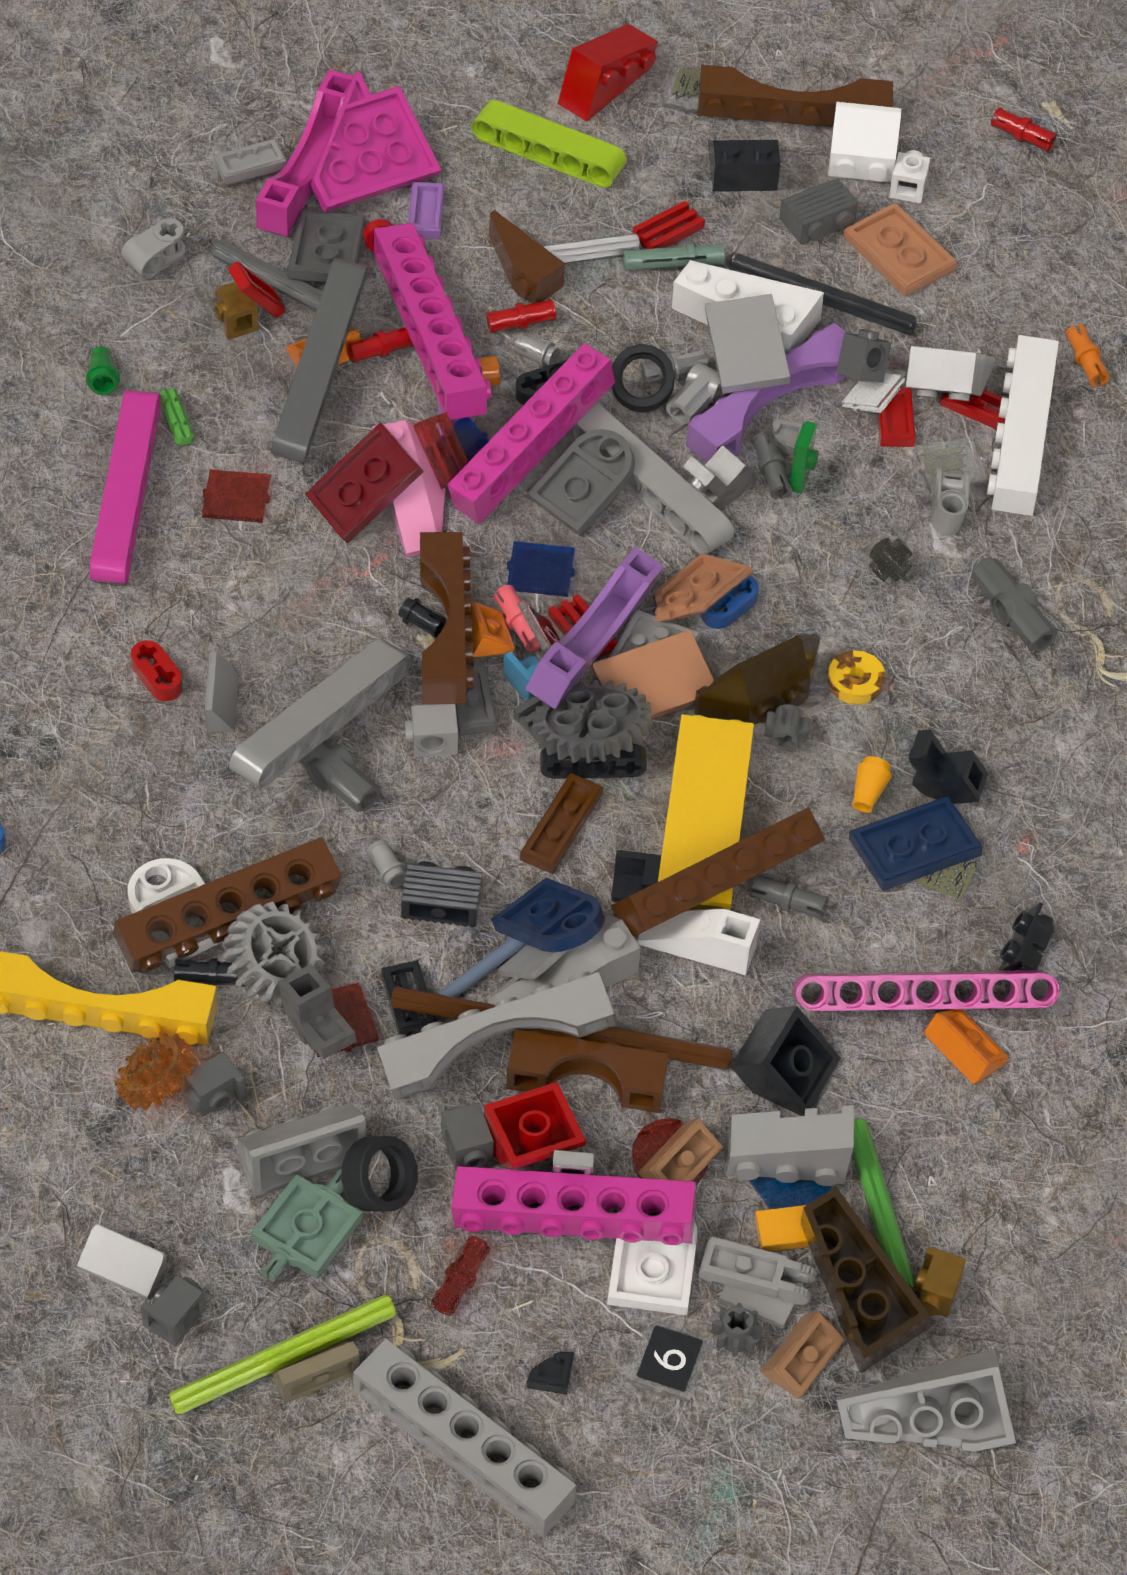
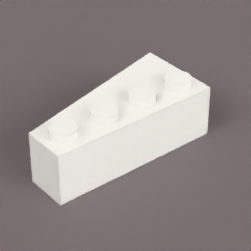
(796, 307)

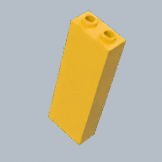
(706, 795)

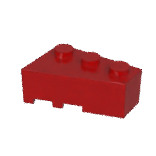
(604, 69)

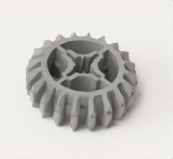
(260, 933)

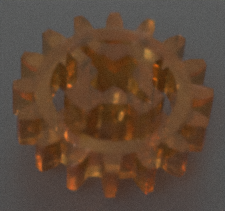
(155, 1071)

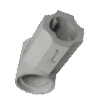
(700, 390)

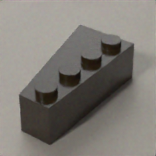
(863, 1284)

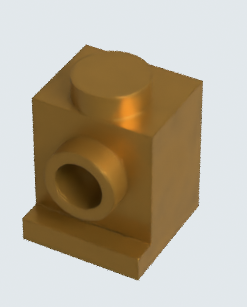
(236, 311)
(939, 1281)

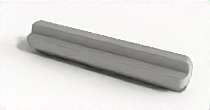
(594, 248)

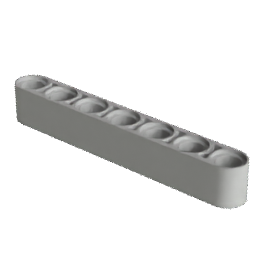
(662, 487)
(320, 713)

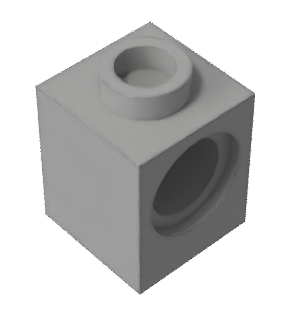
(432, 730)

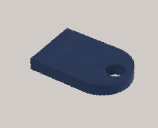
(551, 917)

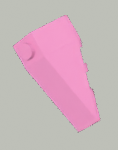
(422, 502)

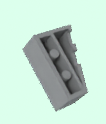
(791, 1147)

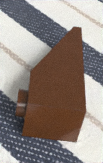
(527, 264)

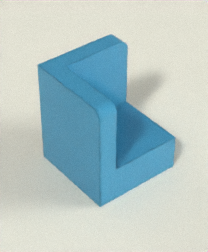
(519, 672)

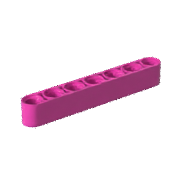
(125, 487)
(943, 997)

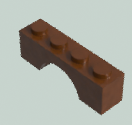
(544, 1059)

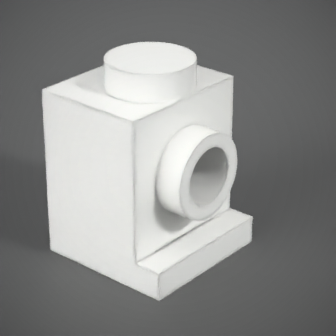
(910, 168)

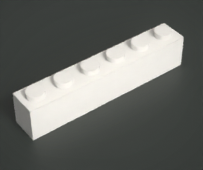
(1025, 425)

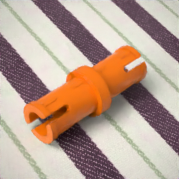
(1087, 355)

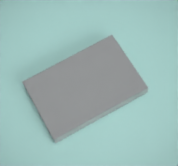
(747, 343)

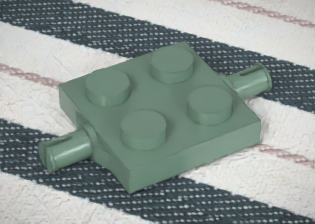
(306, 1226)

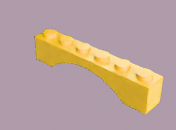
(173, 1009)

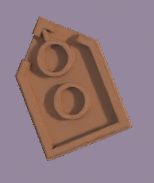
(698, 587)

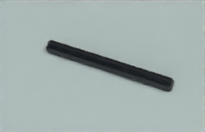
(832, 296)

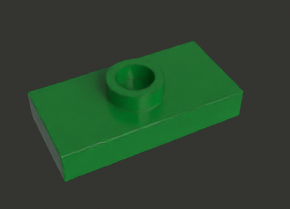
(804, 456)

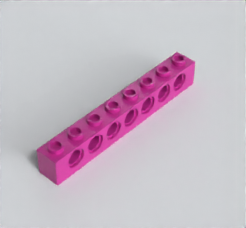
(431, 321)

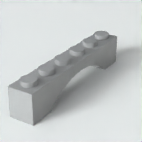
(571, 1008)

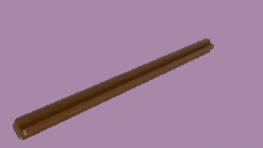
(677, 1049)

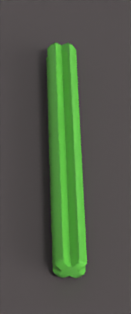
(879, 1200)

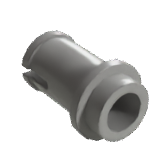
(537, 350)
(390, 869)

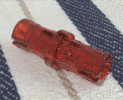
(460, 1275)

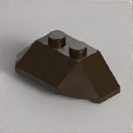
(762, 682)

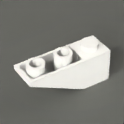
(708, 937)

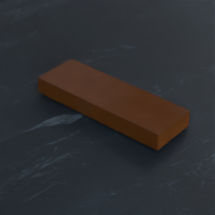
(561, 823)

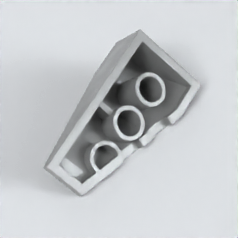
(610, 952)
(939, 1405)

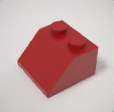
(532, 1126)

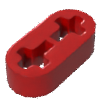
(150, 674)

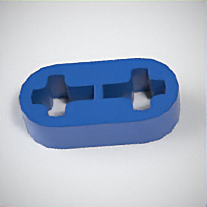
(734, 605)

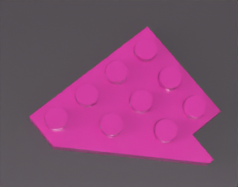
(371, 148)

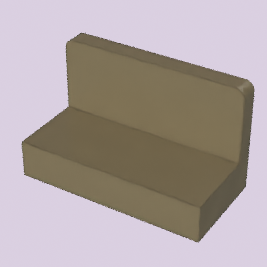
(317, 1371)

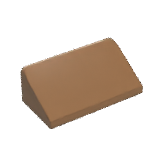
(683, 1153)
(803, 1354)

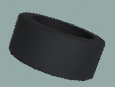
(636, 352)
(356, 1171)

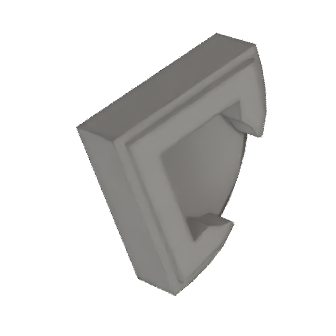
(785, 434)

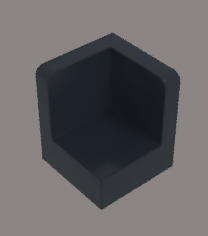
(633, 873)

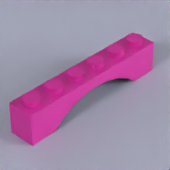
(290, 189)

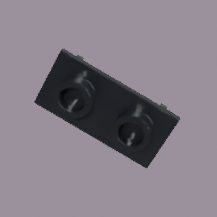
(1030, 931)

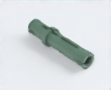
(673, 256)

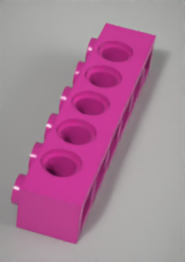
(531, 433)
(559, 1191)

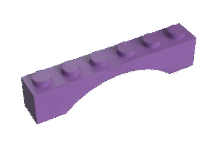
(727, 420)
(580, 647)

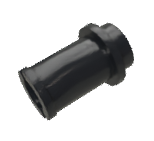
(422, 617)

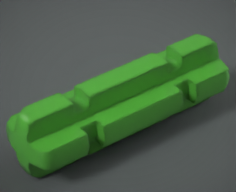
(176, 417)

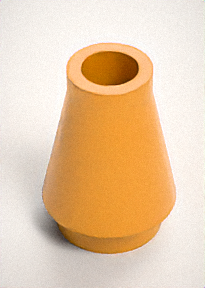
(871, 780)

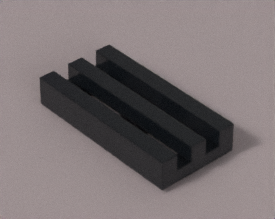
(415, 1024)

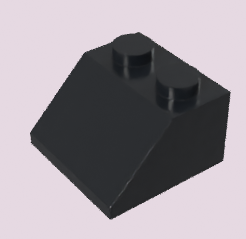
(744, 165)
(786, 1059)

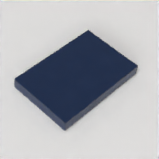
(915, 843)

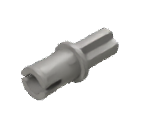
(682, 364)

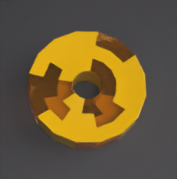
(854, 690)

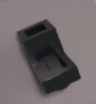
(946, 774)

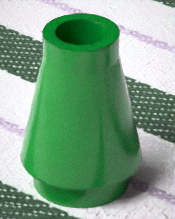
(102, 373)

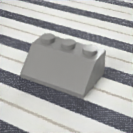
(300, 1147)

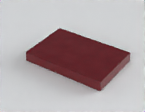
(364, 482)

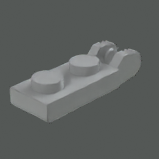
(756, 1270)

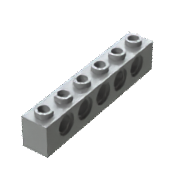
(536, 1507)

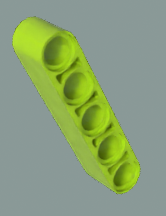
(549, 143)

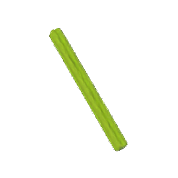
(282, 1354)

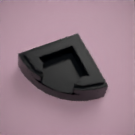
(552, 1374)

